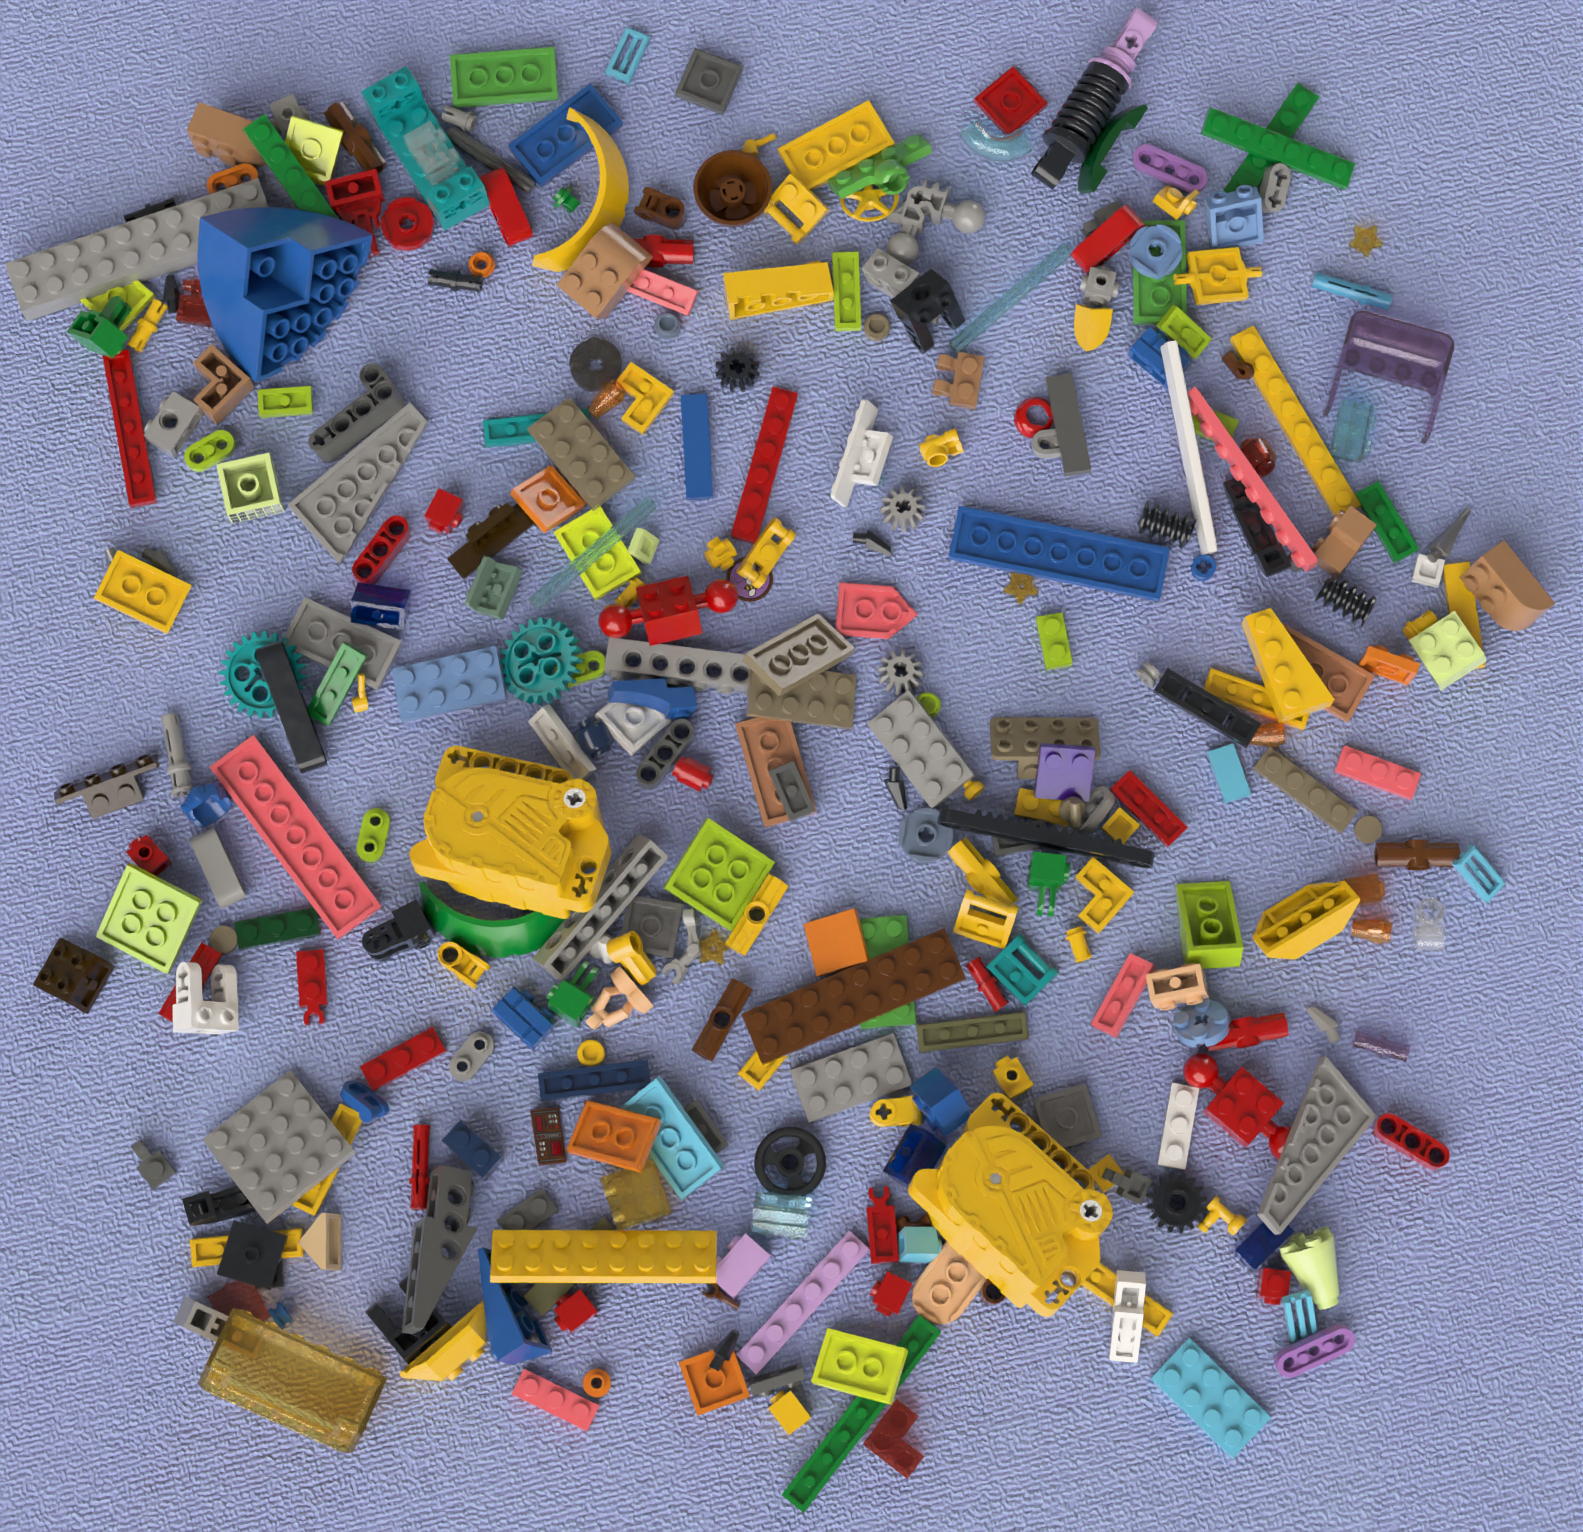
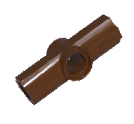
(355, 138)
(1416, 854)
(731, 1004)

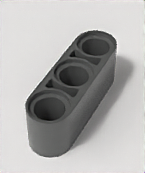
(660, 766)

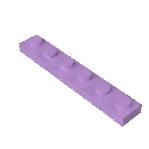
(802, 1302)

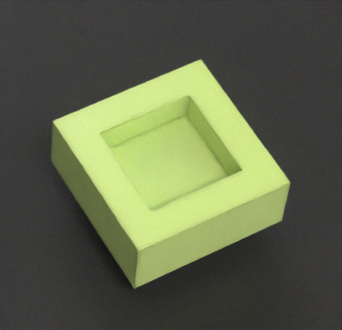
(643, 545)

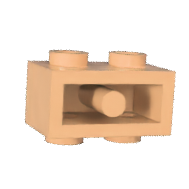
(1177, 986)

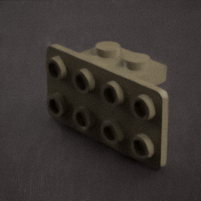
(1021, 738)

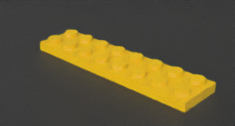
(603, 1256)

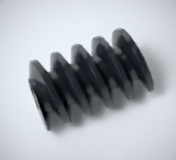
(1165, 525)
(1346, 599)

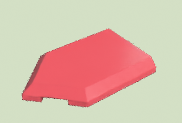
(871, 611)

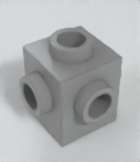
(282, 112)
(1099, 286)

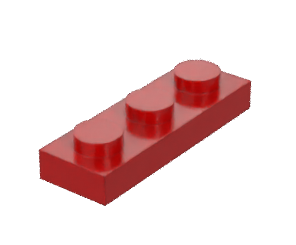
(1148, 808)
(403, 1059)

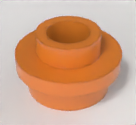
(478, 258)
(606, 1383)

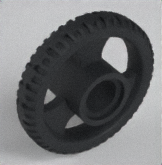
(808, 1144)

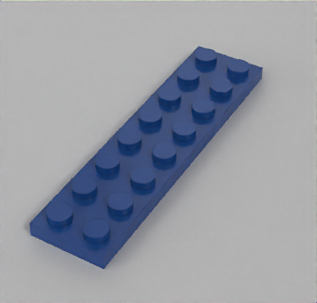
(1059, 553)

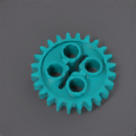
(537, 638)
(246, 657)

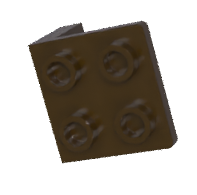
(74, 975)

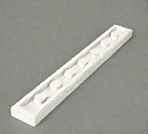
(1189, 448)

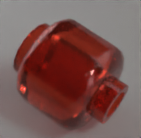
(1259, 455)

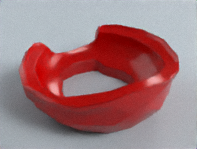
(1021, 421)

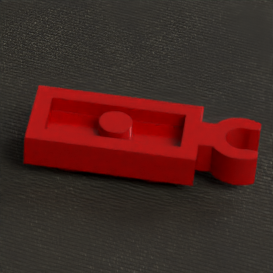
(312, 983)
(882, 1229)

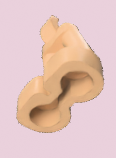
(624, 985)

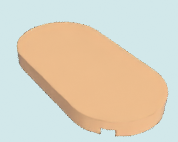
(946, 1287)

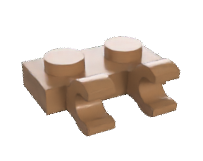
(966, 379)

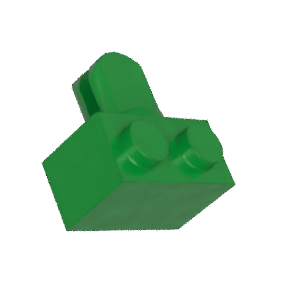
(102, 330)
(1047, 874)
(570, 1000)

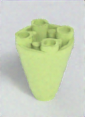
(1314, 1265)

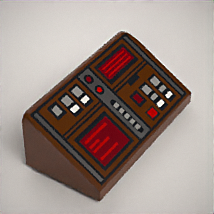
(548, 1136)

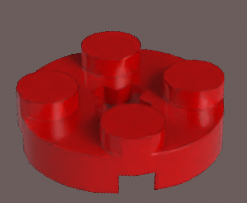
(411, 238)

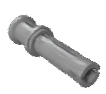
(178, 767)

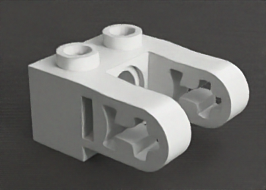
(200, 1016)

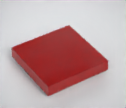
(1010, 101)

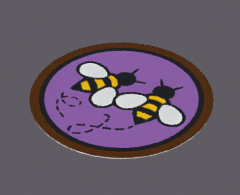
(745, 590)

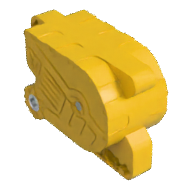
(513, 833)
(1015, 1207)

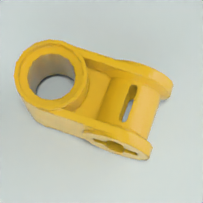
(464, 964)
(901, 1111)

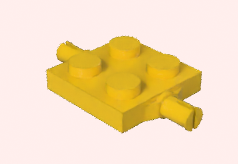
(1217, 276)

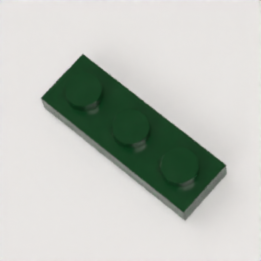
(277, 928)

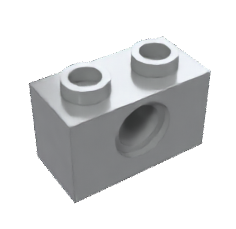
(173, 439)

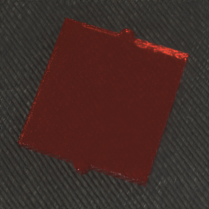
(241, 1297)

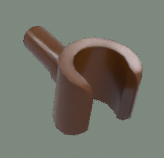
(722, 1297)

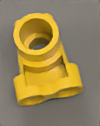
(936, 447)

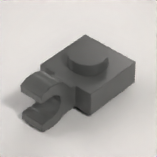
(1100, 217)
(155, 1167)
(1130, 1185)

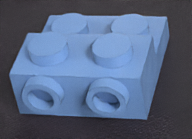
(1234, 218)

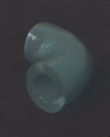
(995, 146)

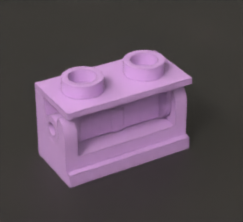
(739, 1264)

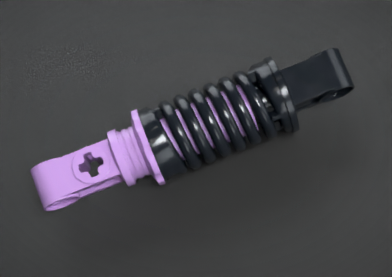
(1092, 100)

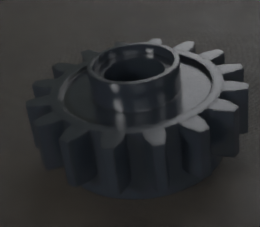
(1191, 1203)

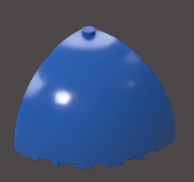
(276, 281)

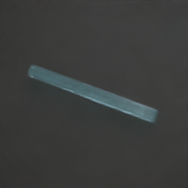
(1010, 298)
(592, 553)

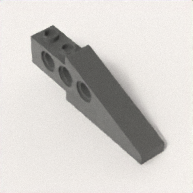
(428, 1266)

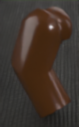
(1239, 369)
(904, 1221)

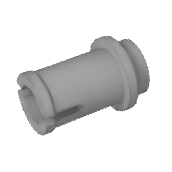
(465, 120)

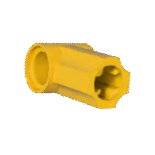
(629, 951)

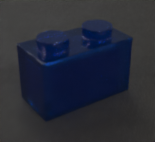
(380, 606)
(914, 1152)
(1259, 1246)

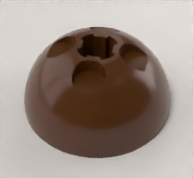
(736, 176)

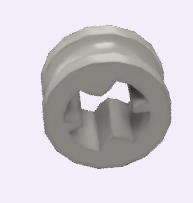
(1148, 674)

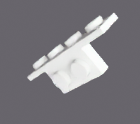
(863, 455)

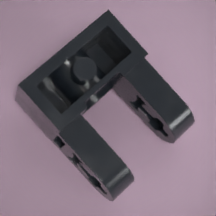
(922, 303)
(406, 929)
(409, 1345)

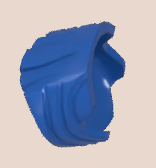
(206, 804)

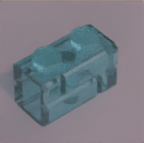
(1352, 431)
(781, 1215)

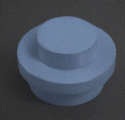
(667, 326)

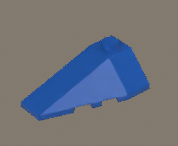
(508, 1324)

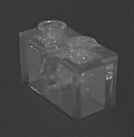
(423, 143)

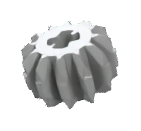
(906, 518)
(911, 672)

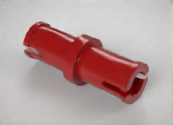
(986, 984)

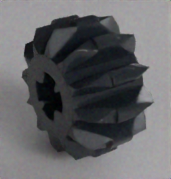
(728, 374)

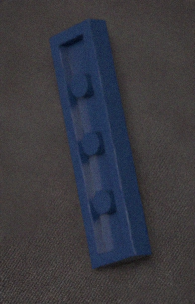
(594, 1080)

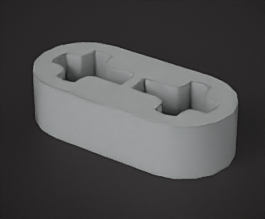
(1274, 188)

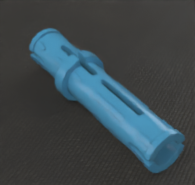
(1353, 291)

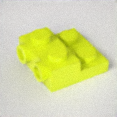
(314, 147)

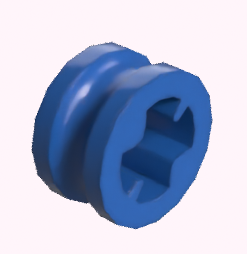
(1197, 574)
(280, 1315)

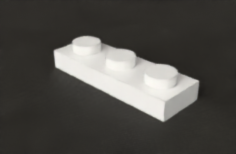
(561, 743)
(1178, 1126)

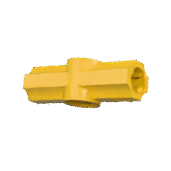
(981, 873)
(766, 900)

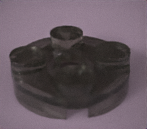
(595, 350)

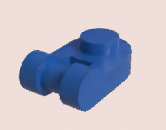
(364, 1101)

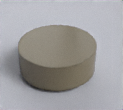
(876, 327)
(1367, 829)
(223, 939)

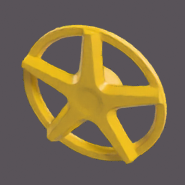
(869, 200)

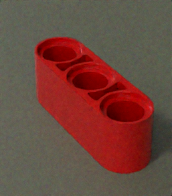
(506, 207)
(1107, 239)
(382, 538)
(1424, 1142)

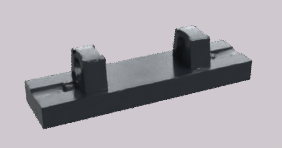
(1207, 707)

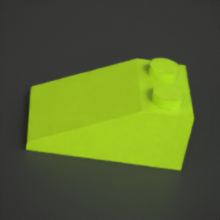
(1209, 924)

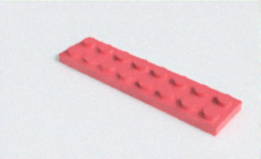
(295, 837)

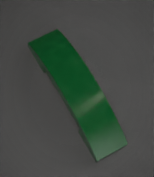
(1091, 170)

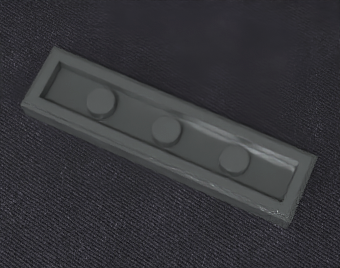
(1068, 424)

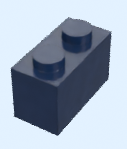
(472, 1150)

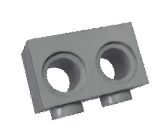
(888, 273)

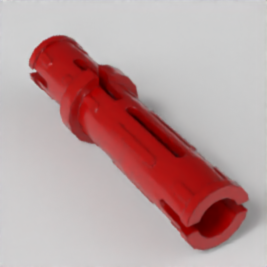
(420, 1167)

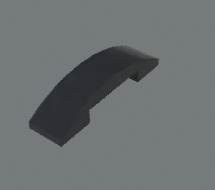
(1256, 532)
(216, 1207)

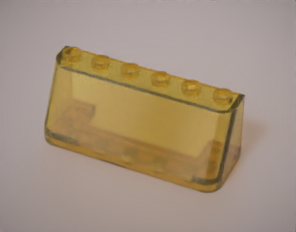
(292, 1381)

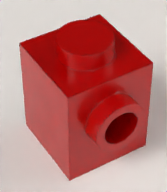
(444, 512)
(148, 855)
(1273, 1285)
(890, 1294)
(574, 1311)

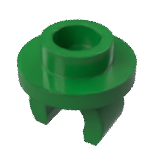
(565, 199)

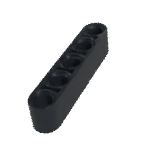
(291, 706)

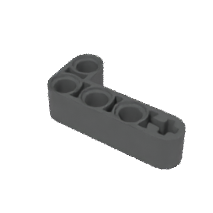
(359, 417)

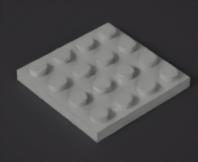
(278, 1146)

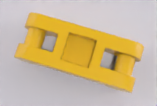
(765, 552)

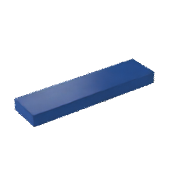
(696, 447)

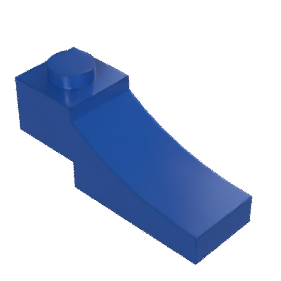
(654, 694)

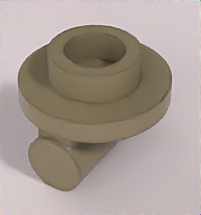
(1071, 811)

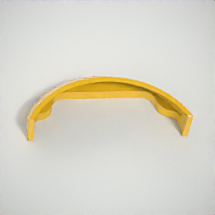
(610, 201)

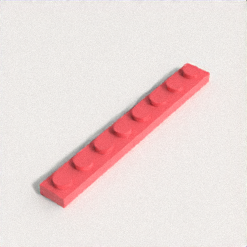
(1255, 487)

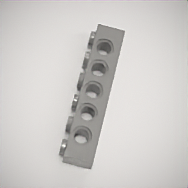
(622, 649)
(618, 889)

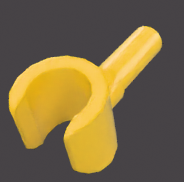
(750, 145)
(360, 702)

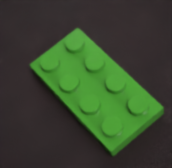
(504, 77)
(1155, 297)
(882, 936)

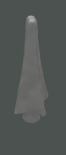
(1444, 542)

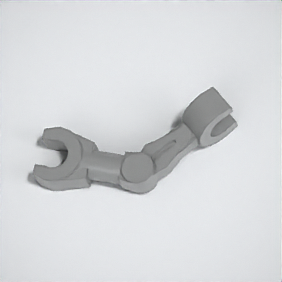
(694, 950)

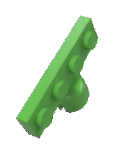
(883, 169)

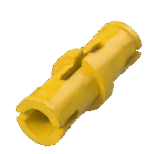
(147, 325)

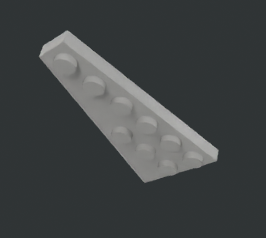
(349, 492)
(1321, 1135)

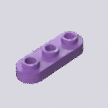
(1161, 160)
(1325, 1350)

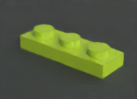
(846, 291)

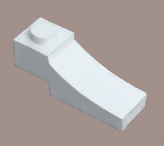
(1127, 1316)

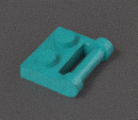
(1016, 976)

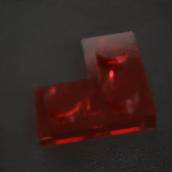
(887, 1440)

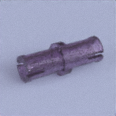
(1381, 1046)

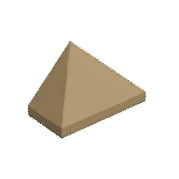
(323, 1241)

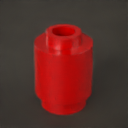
(693, 773)

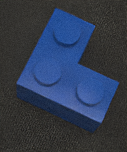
(940, 1102)

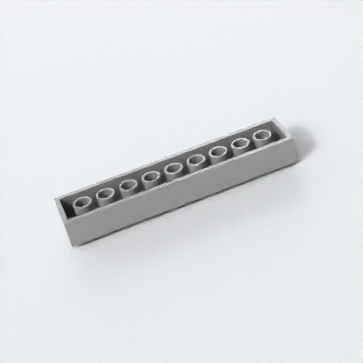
(121, 253)

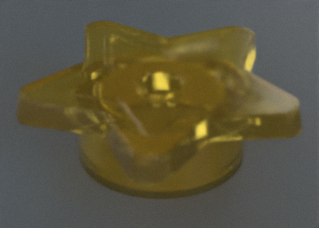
(1365, 247)
(1020, 594)
(717, 955)

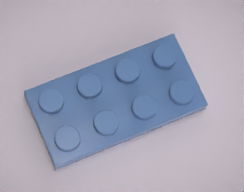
(449, 684)

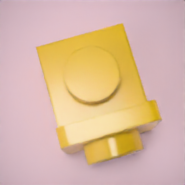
(1175, 203)

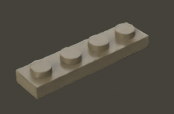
(1305, 790)

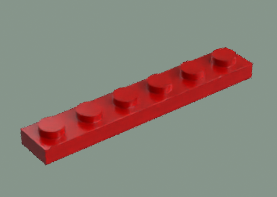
(129, 429)
(764, 465)

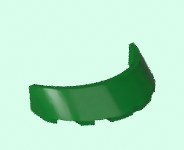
(489, 937)

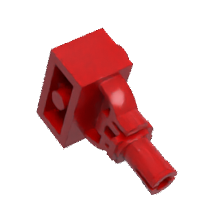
(358, 200)

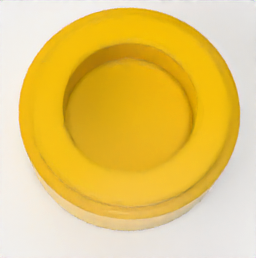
(591, 1053)

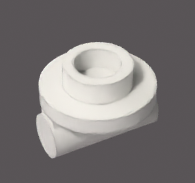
(599, 949)

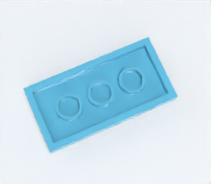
(679, 1145)
(1210, 1398)

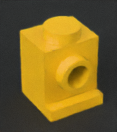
(1015, 1087)

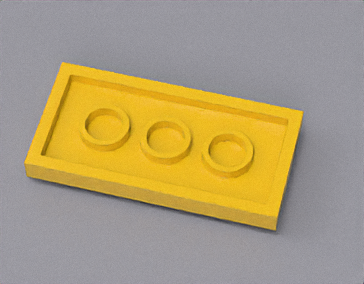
(836, 146)

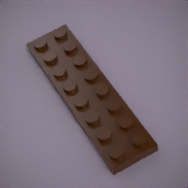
(853, 996)

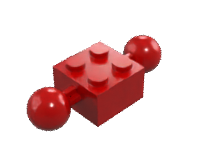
(668, 609)
(1240, 1106)

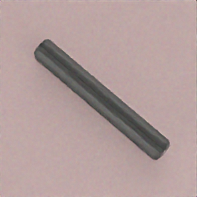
(490, 159)

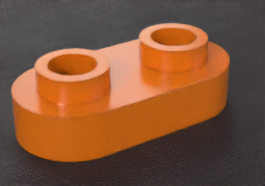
(231, 177)

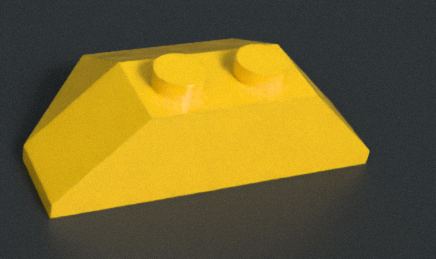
(1305, 919)
(452, 1350)

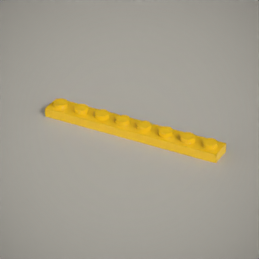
(1294, 422)

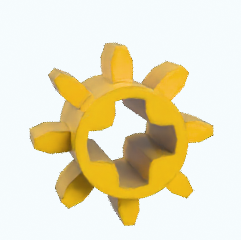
(720, 553)

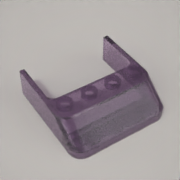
(1396, 354)

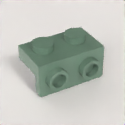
(493, 588)

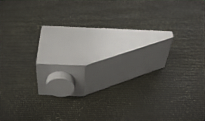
(200, 1319)

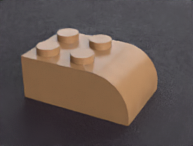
(221, 136)
(604, 271)
(1506, 589)

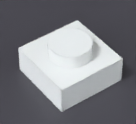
(1427, 572)

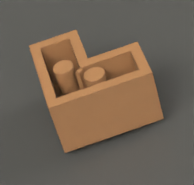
(225, 387)
(1347, 536)

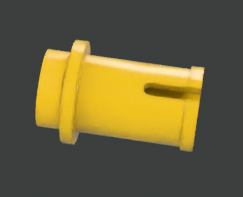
(629, 595)
(1419, 624)
(1078, 944)

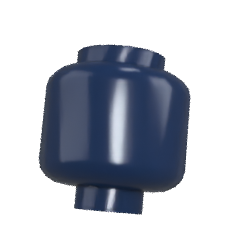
(593, 737)

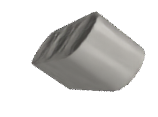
(217, 868)

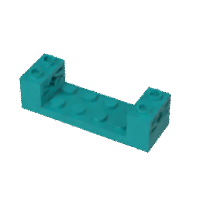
(400, 108)

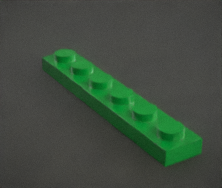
(1286, 123)
(1277, 148)
(286, 167)

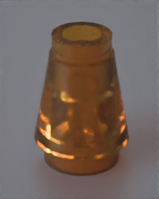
(608, 397)
(1269, 735)
(1372, 930)

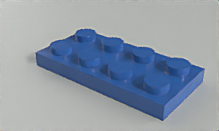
(558, 142)

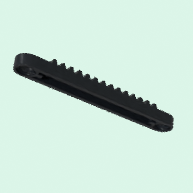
(1046, 838)

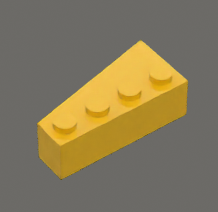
(776, 289)
(1285, 671)

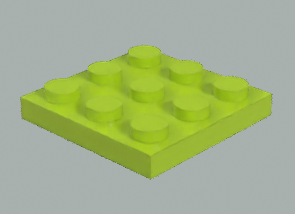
(718, 874)
(149, 918)

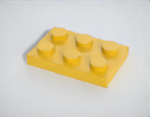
(142, 592)

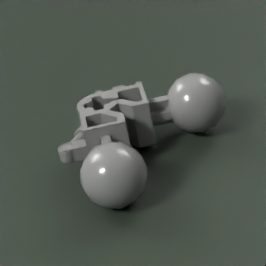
(966, 216)

